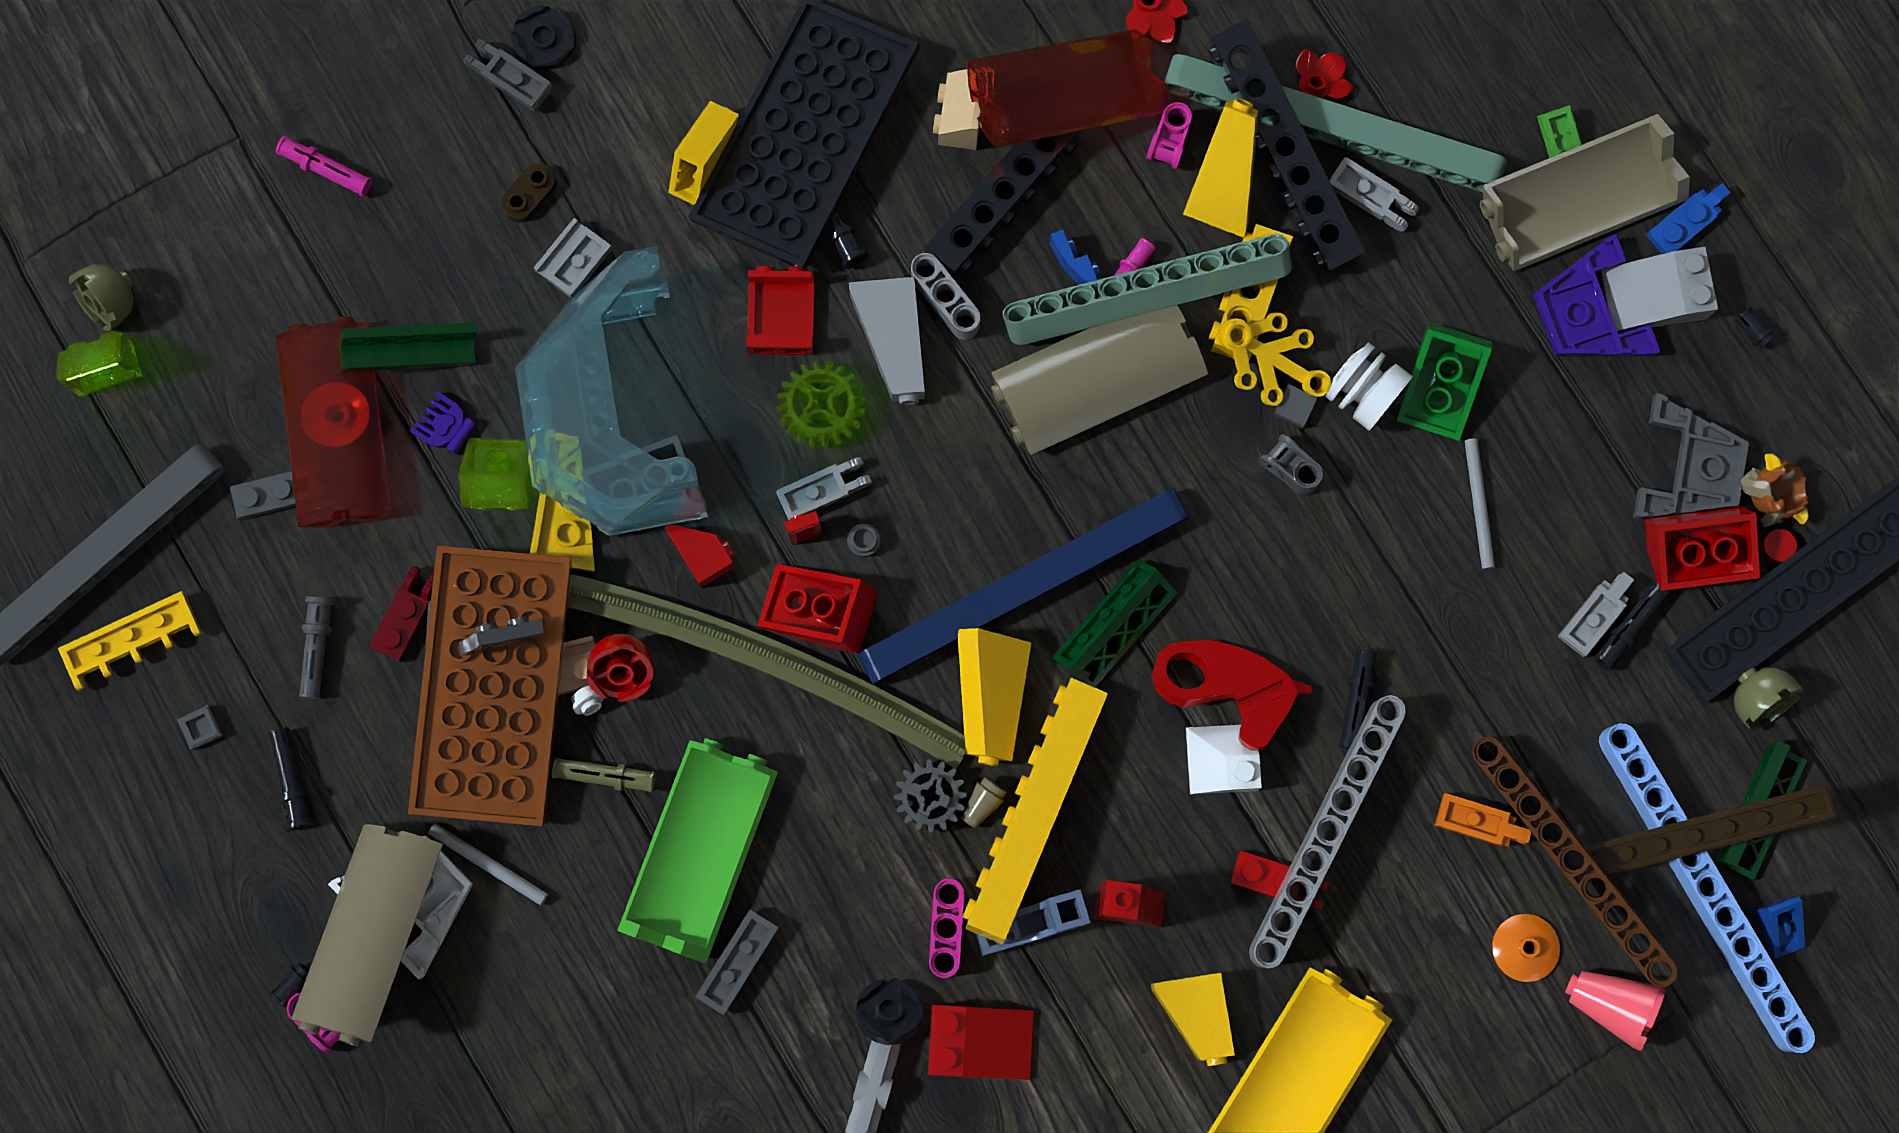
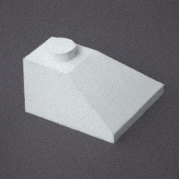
(1220, 762)

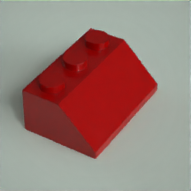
(1703, 548)

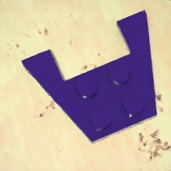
(1579, 316)

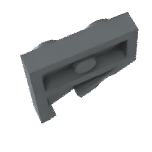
(491, 636)

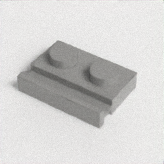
(573, 258)

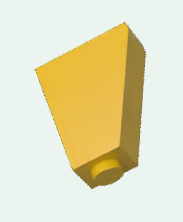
(700, 151)
(1199, 1014)

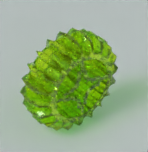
(810, 414)

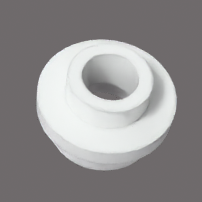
(586, 701)

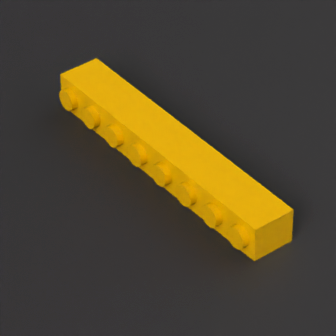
(1036, 811)

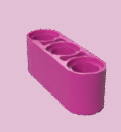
(946, 911)

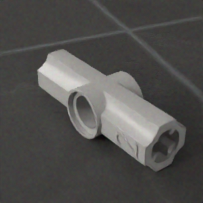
(873, 1088)

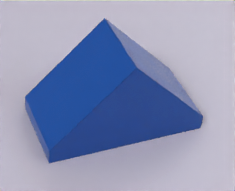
(1782, 925)

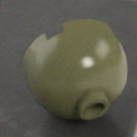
(104, 294)
(1764, 695)

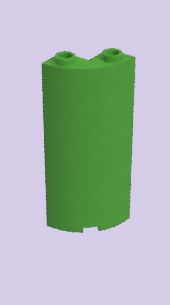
(698, 850)

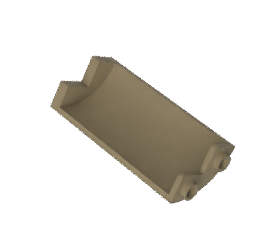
(1584, 192)
(1096, 376)
(366, 934)

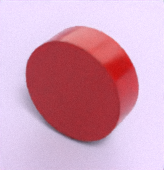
(1778, 545)

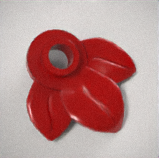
(1156, 19)
(1324, 73)

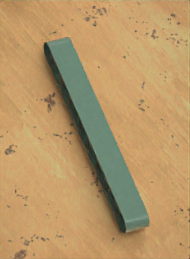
(1148, 289)

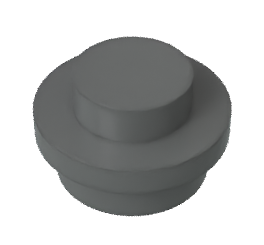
(863, 540)

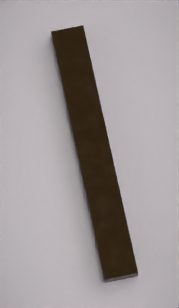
(1708, 831)

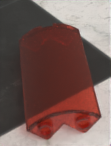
(1065, 87)
(331, 429)

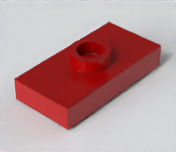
(803, 527)

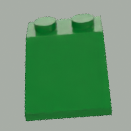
(1444, 381)

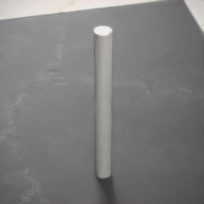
(1479, 504)
(488, 864)

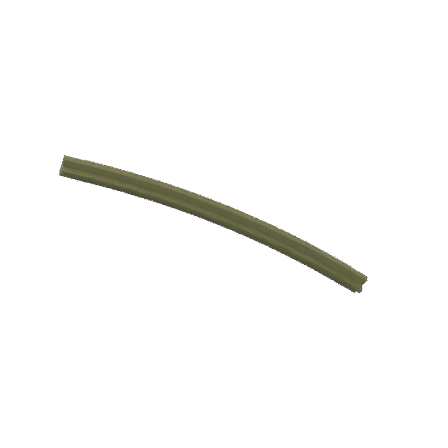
(772, 659)

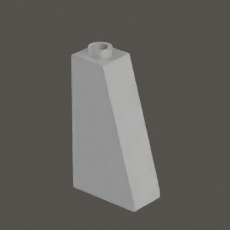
(891, 326)

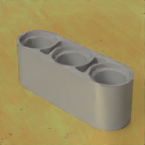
(943, 281)

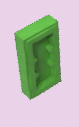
(1559, 131)

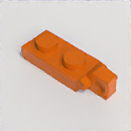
(1479, 821)

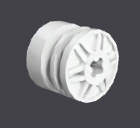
(1368, 385)

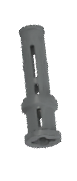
(312, 628)

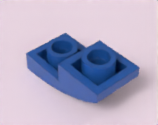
(1079, 269)

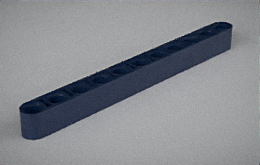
(1024, 585)

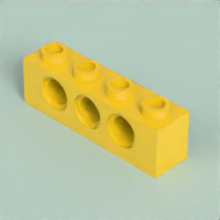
(1236, 304)

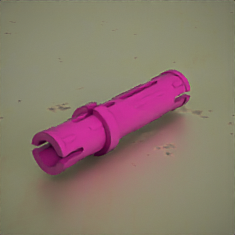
(312, 160)

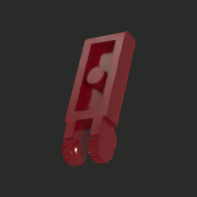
(403, 617)

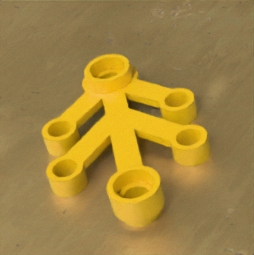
(1268, 356)

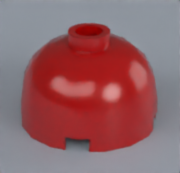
(620, 667)

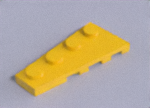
(562, 534)

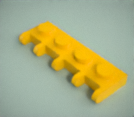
(128, 637)

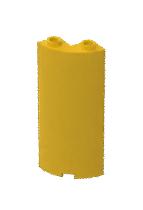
(1306, 1061)

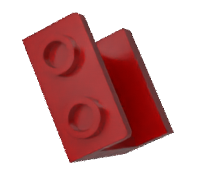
(780, 312)

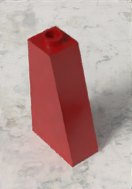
(1129, 904)

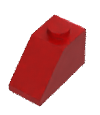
(702, 553)

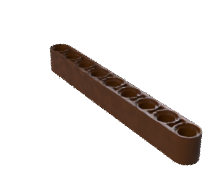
(1578, 877)

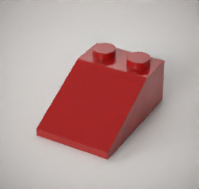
(818, 608)
(980, 1042)

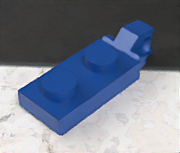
(1687, 220)

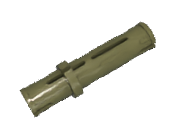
(565, 770)

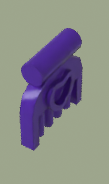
(448, 428)

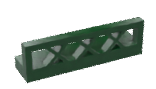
(407, 347)
(1112, 619)
(1759, 789)

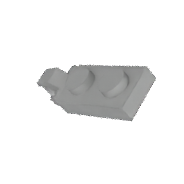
(1596, 615)

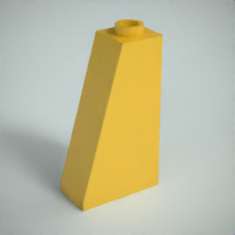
(1226, 175)
(992, 692)

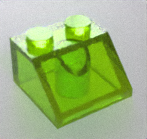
(98, 363)
(495, 474)

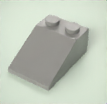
(1660, 290)

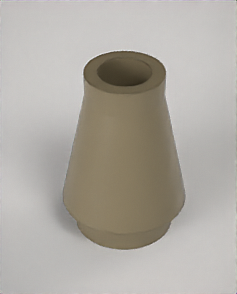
(984, 800)

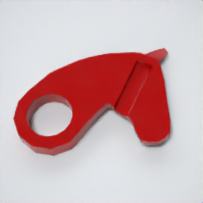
(1257, 685)

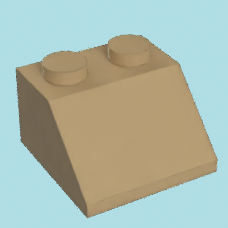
(958, 121)

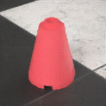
(1617, 1004)

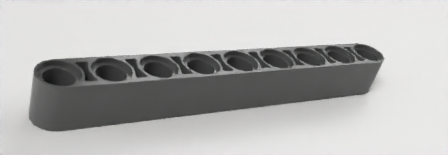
(106, 548)

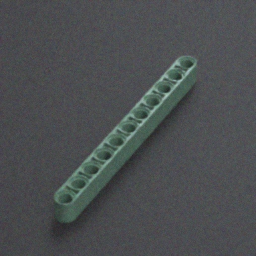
(1348, 127)

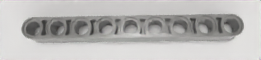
(1341, 822)

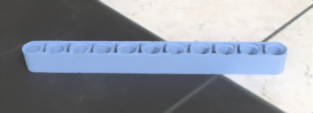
(1719, 897)

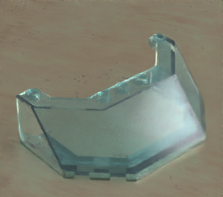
(573, 412)

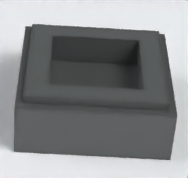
(1295, 406)
(200, 727)

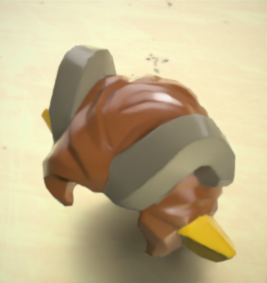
(1777, 491)

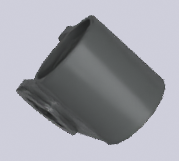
(1291, 464)

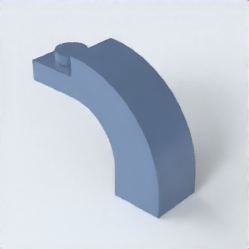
(1041, 921)

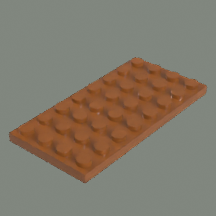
(493, 711)

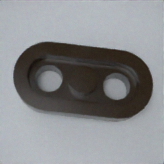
(531, 193)

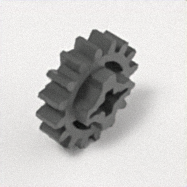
(945, 802)

